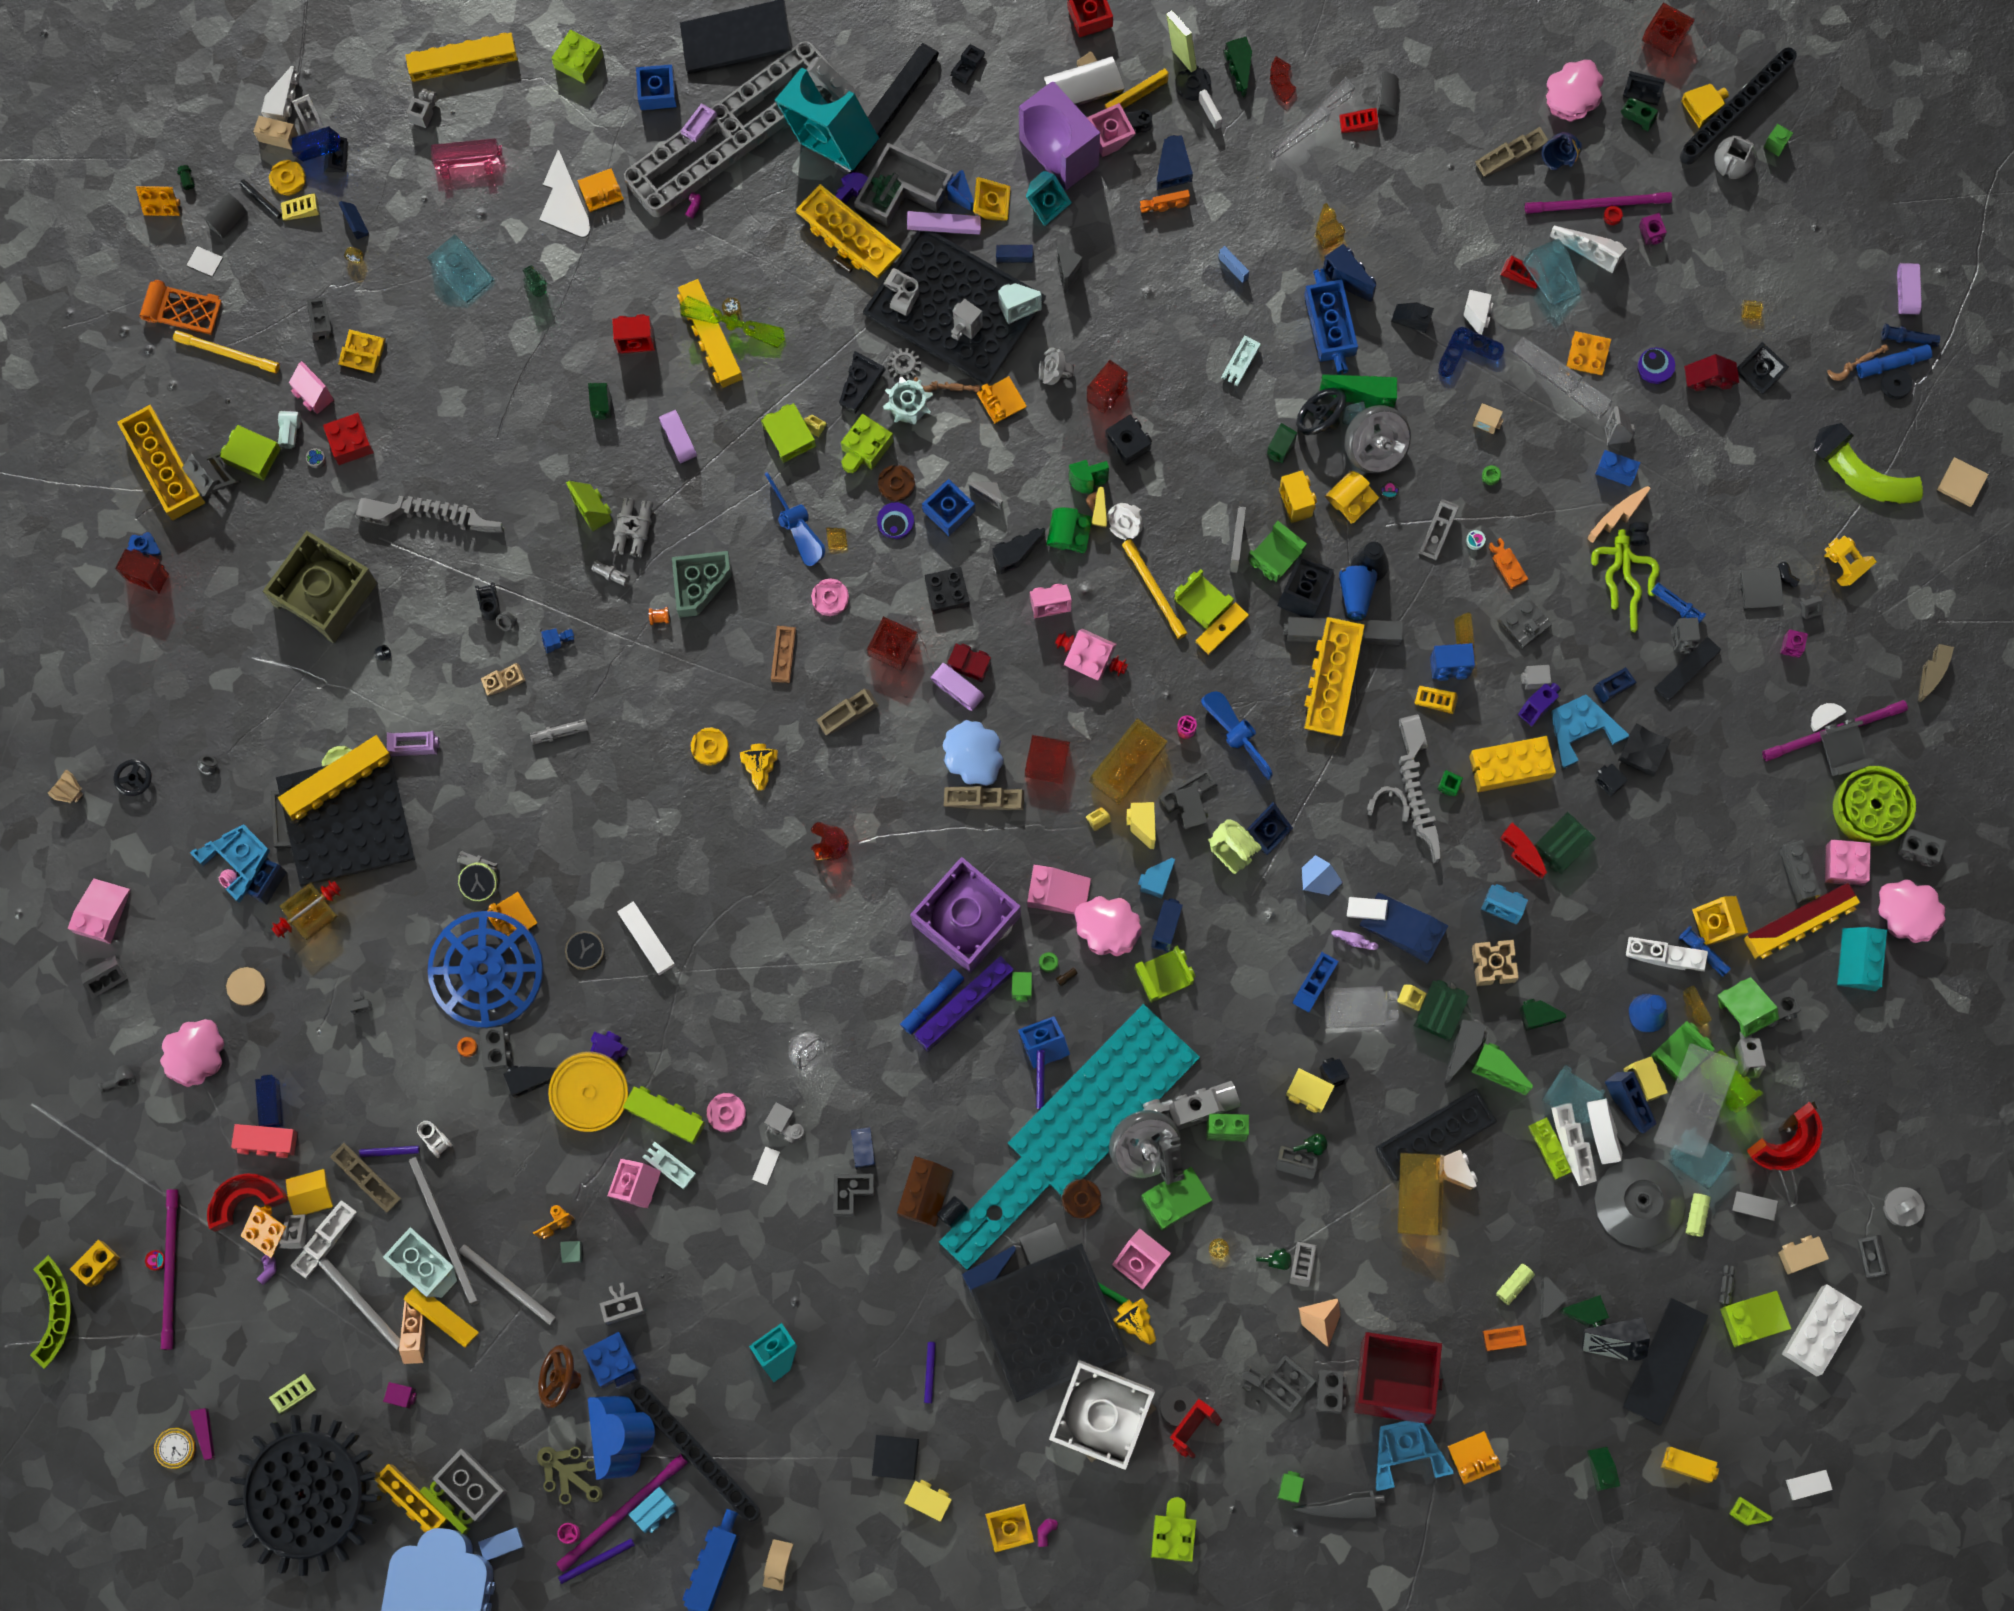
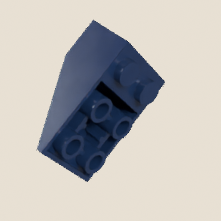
(1342, 265)

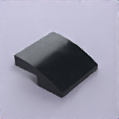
(895, 1457)

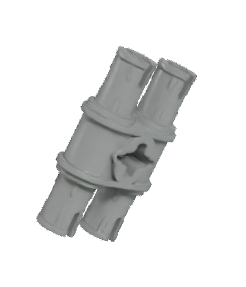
(638, 533)

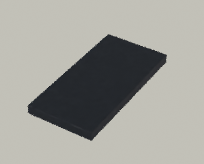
(735, 36)

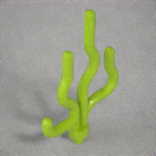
(1623, 553)

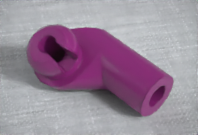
(694, 206)
(1043, 1531)

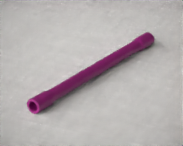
(1656, 198)
(1780, 750)
(169, 1272)
(670, 1470)

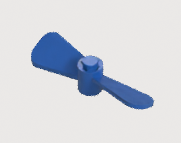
(794, 518)
(1238, 732)

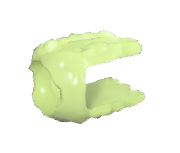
(1233, 845)

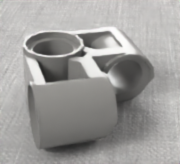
(903, 299)

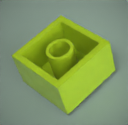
(577, 56)

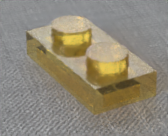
(1693, 999)

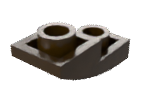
(1791, 1123)

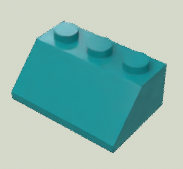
(1862, 958)

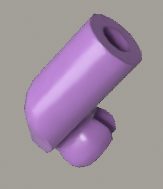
(269, 1269)

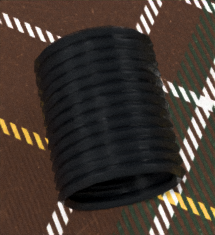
(952, 1211)

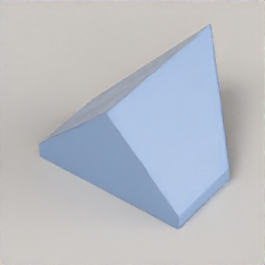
(1320, 877)

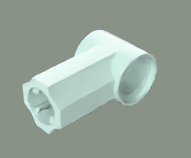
(288, 423)

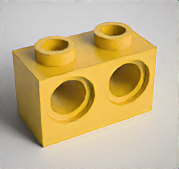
(92, 1259)

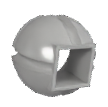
(1733, 165)

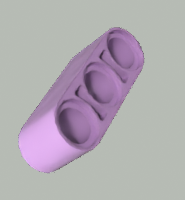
(1909, 288)
(677, 436)
(957, 687)

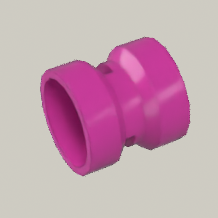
(1186, 731)
(566, 1535)

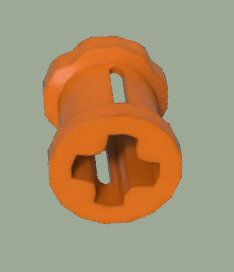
(659, 616)

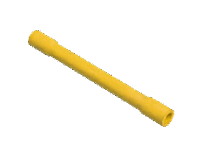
(262, 363)
(1174, 622)

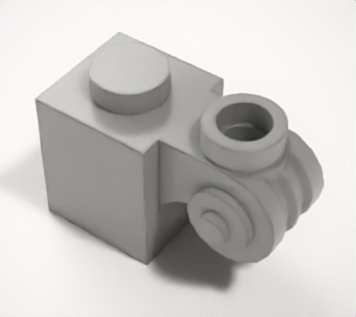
(420, 109)
(779, 1122)

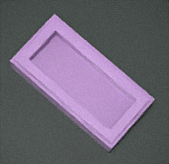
(698, 123)

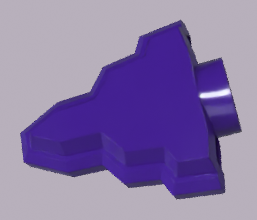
(608, 1045)

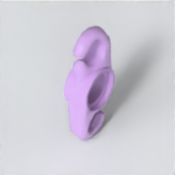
(1355, 939)

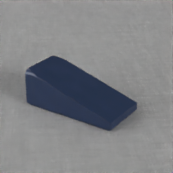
(1614, 685)
(863, 1148)

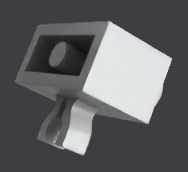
(967, 320)
(622, 1307)

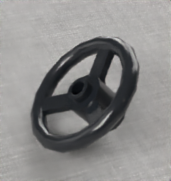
(1324, 414)

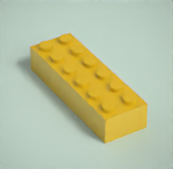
(160, 462)

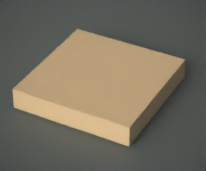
(1962, 482)

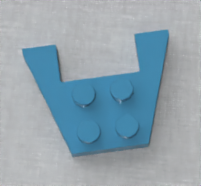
(1579, 720)
(242, 852)
(1406, 1443)

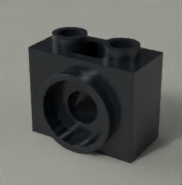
(1130, 429)

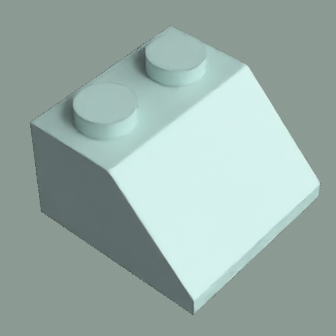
(1018, 301)

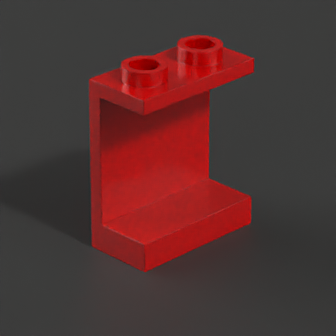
(1190, 1424)

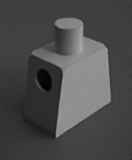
(1750, 1056)

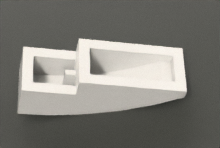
(1604, 1131)

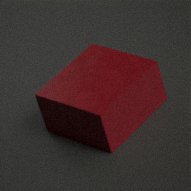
(1398, 1378)

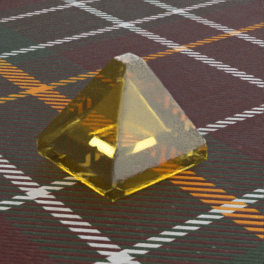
(836, 538)

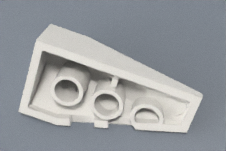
(1595, 248)

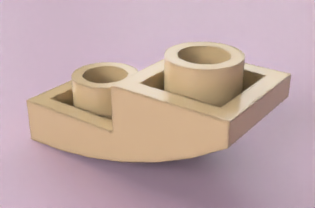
(503, 680)

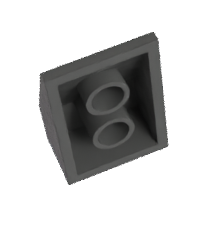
(1467, 1041)

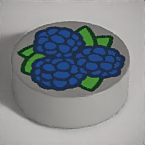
(315, 458)

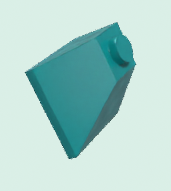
(1047, 197)
(775, 1352)

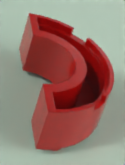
(1797, 1150)
(236, 1189)

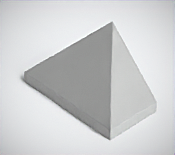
(988, 491)

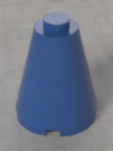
(1357, 590)
(1648, 1012)

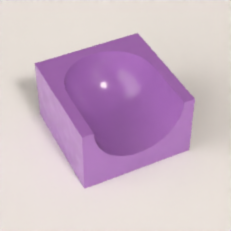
(1059, 135)
(965, 915)

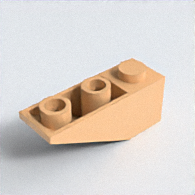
(412, 1335)

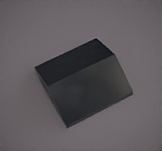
(1762, 368)

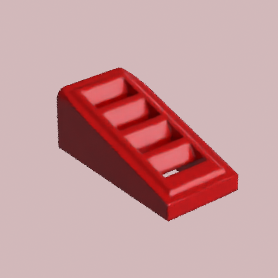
(1366, 126)
(1518, 277)

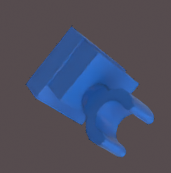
(553, 640)

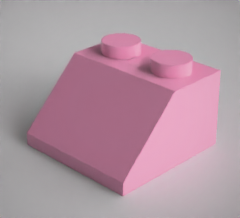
(1113, 128)
(310, 389)
(1050, 600)
(634, 1183)
(1141, 1259)

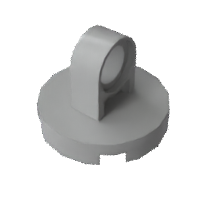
(1054, 367)
(1903, 1207)

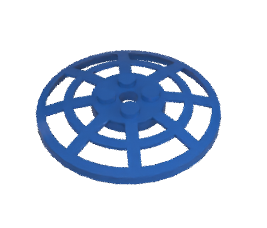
(496, 969)

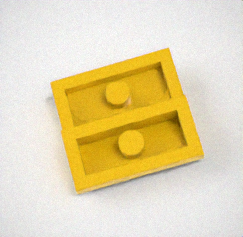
(362, 351)

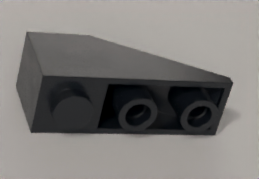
(1013, 553)

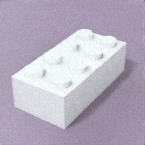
(1821, 1330)

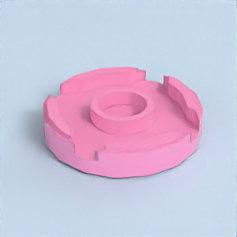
(830, 597)
(726, 1112)

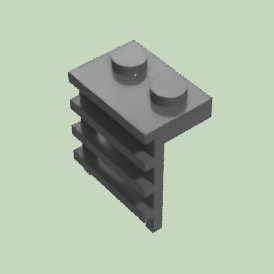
(205, 476)

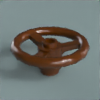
(560, 1377)

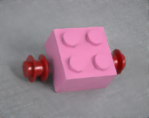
(1090, 654)

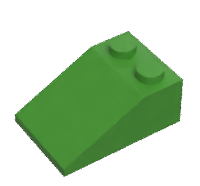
(1498, 1067)
(1177, 1200)

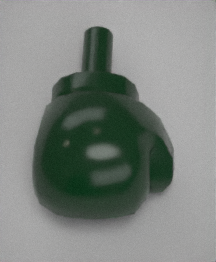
(1316, 1143)
(1279, 1259)

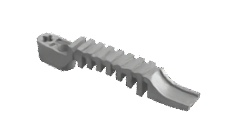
(383, 513)
(1415, 740)

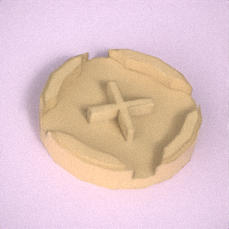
(246, 986)

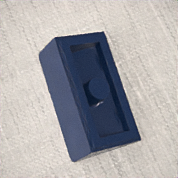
(354, 219)
(1014, 253)

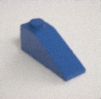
(1315, 982)

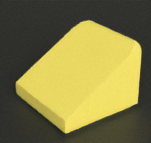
(1411, 997)

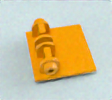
(600, 190)
(158, 201)
(1588, 353)
(1001, 399)
(514, 907)
(561, 1220)
(263, 1230)
(1474, 1457)

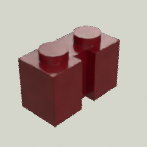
(969, 663)

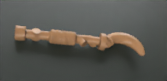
(1849, 366)
(953, 386)

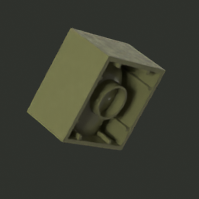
(320, 585)

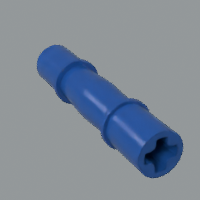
(1894, 361)
(932, 1001)

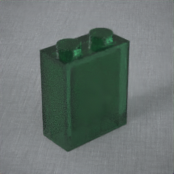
(1564, 843)
(1441, 1010)

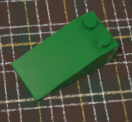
(1366, 389)

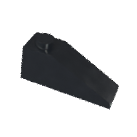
(527, 1079)

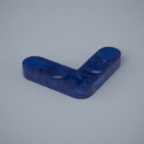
(1462, 344)

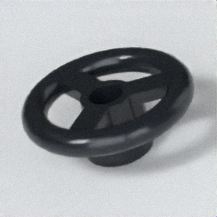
(137, 783)

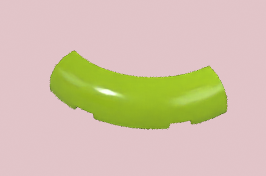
(1872, 483)
(59, 1312)

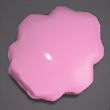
(1574, 90)
(1911, 910)
(1108, 925)
(192, 1052)

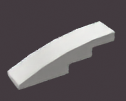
(646, 938)
(1575, 1149)
(324, 1239)

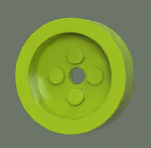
(1858, 817)

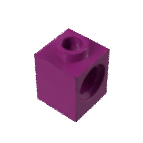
(1652, 222)
(1794, 643)
(400, 1395)

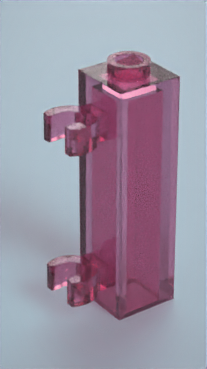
(466, 153)

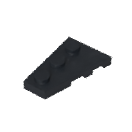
(861, 380)

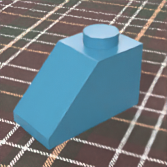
(1156, 878)

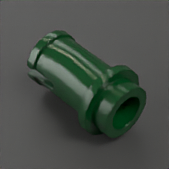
(185, 175)

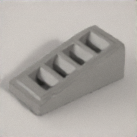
(1301, 1280)

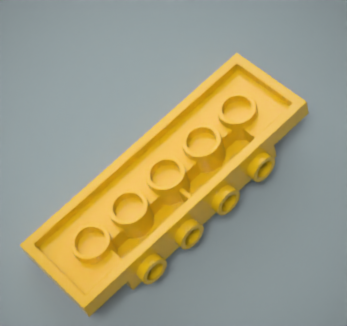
(848, 232)
(1333, 676)

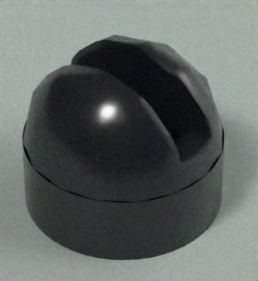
(382, 653)

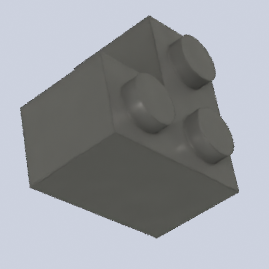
(847, 1188)

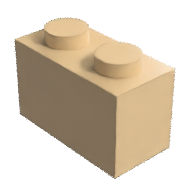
(275, 132)
(1802, 1255)

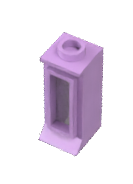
(412, 743)

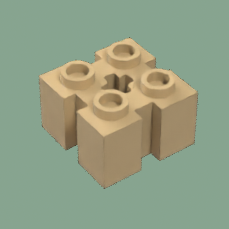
(1502, 953)

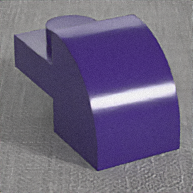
(851, 185)

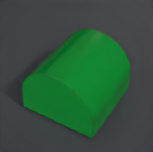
(1450, 783)

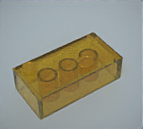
(1128, 761)
(1420, 1194)

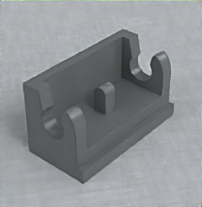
(318, 318)
(1170, 1160)

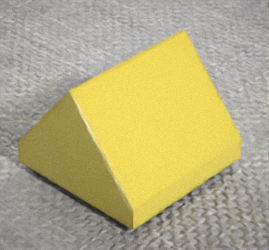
(815, 425)
(1098, 818)

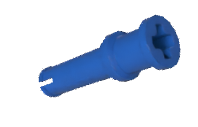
(1686, 609)
(1696, 942)

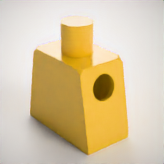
(1704, 103)

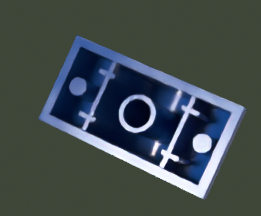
(618, 1436)

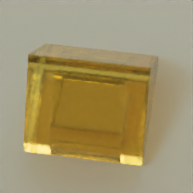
(1751, 309)

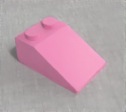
(1057, 890)
(99, 911)

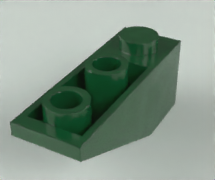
(1239, 56)

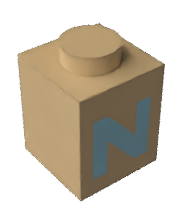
(1488, 419)

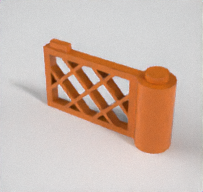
(156, 305)

